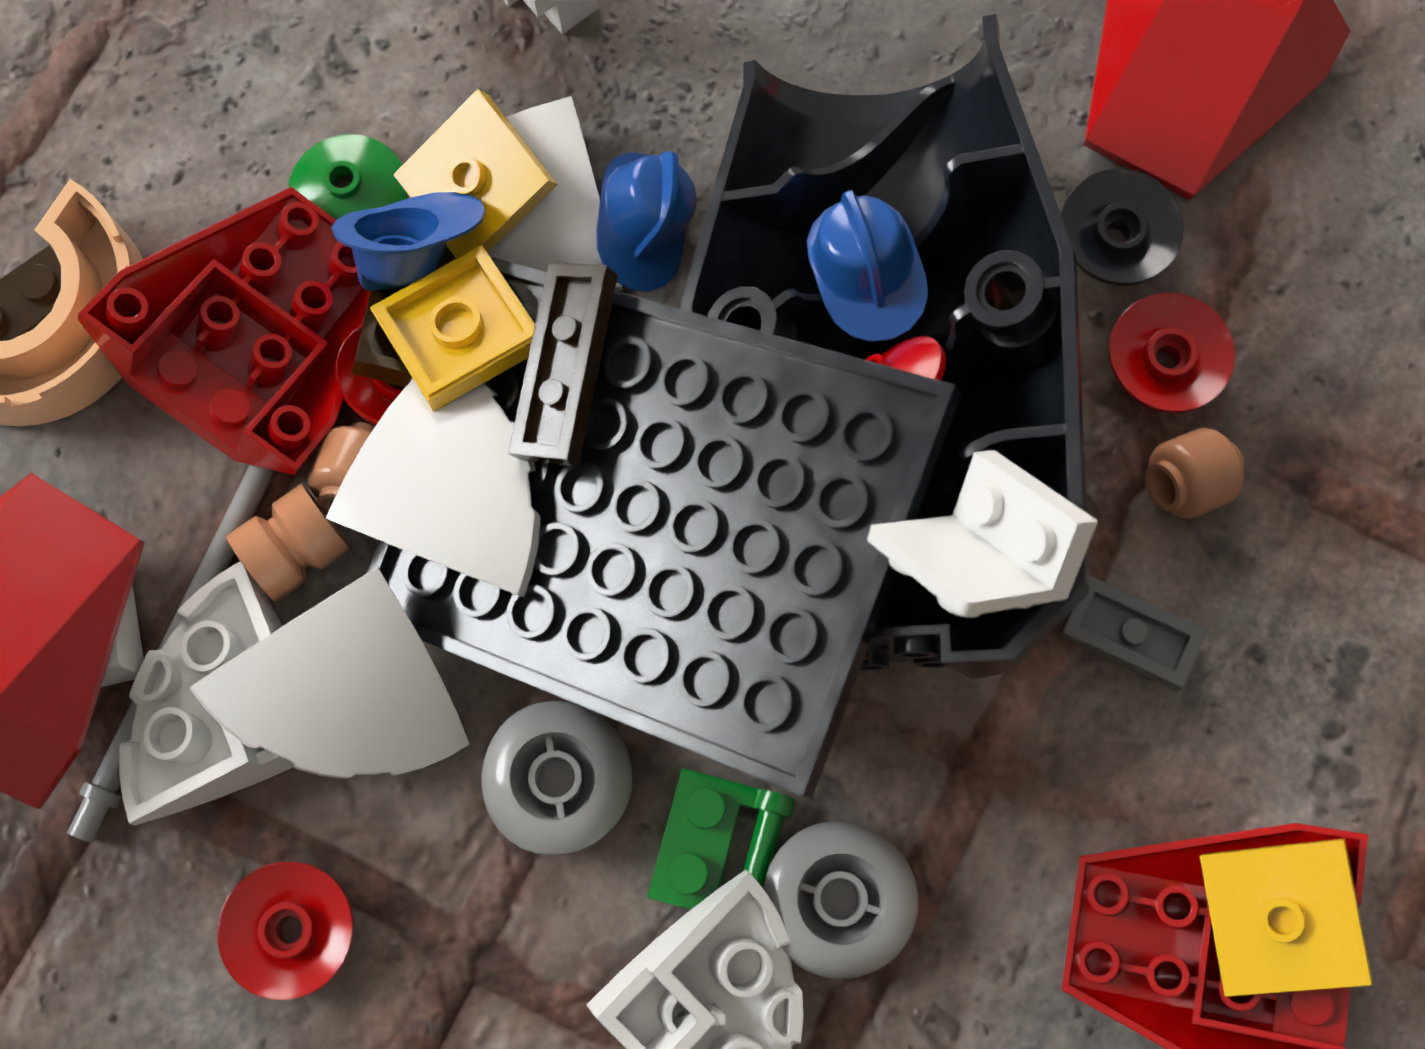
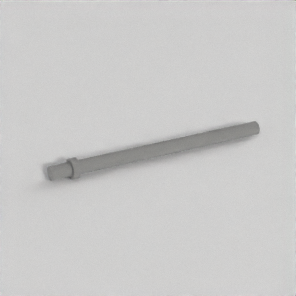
(104, 787)

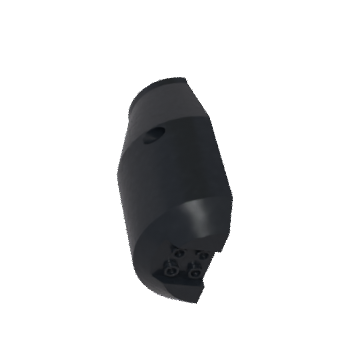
(997, 299)

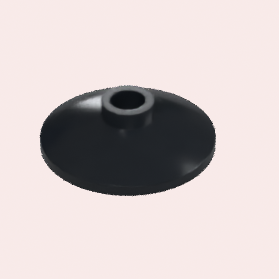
(1138, 209)

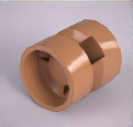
(287, 543)

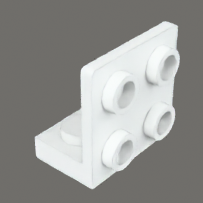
(1000, 549)

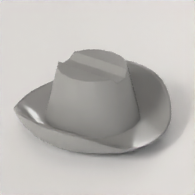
(556, 778)
(843, 899)

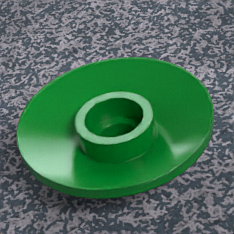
(348, 155)

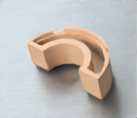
(58, 363)

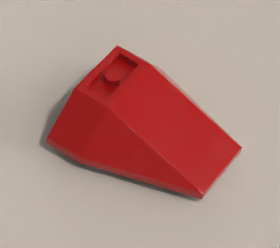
(1203, 80)
(239, 329)
(59, 617)
(1150, 956)

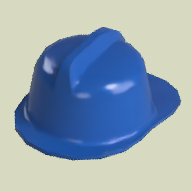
(644, 218)
(407, 237)
(867, 268)

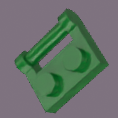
(701, 833)

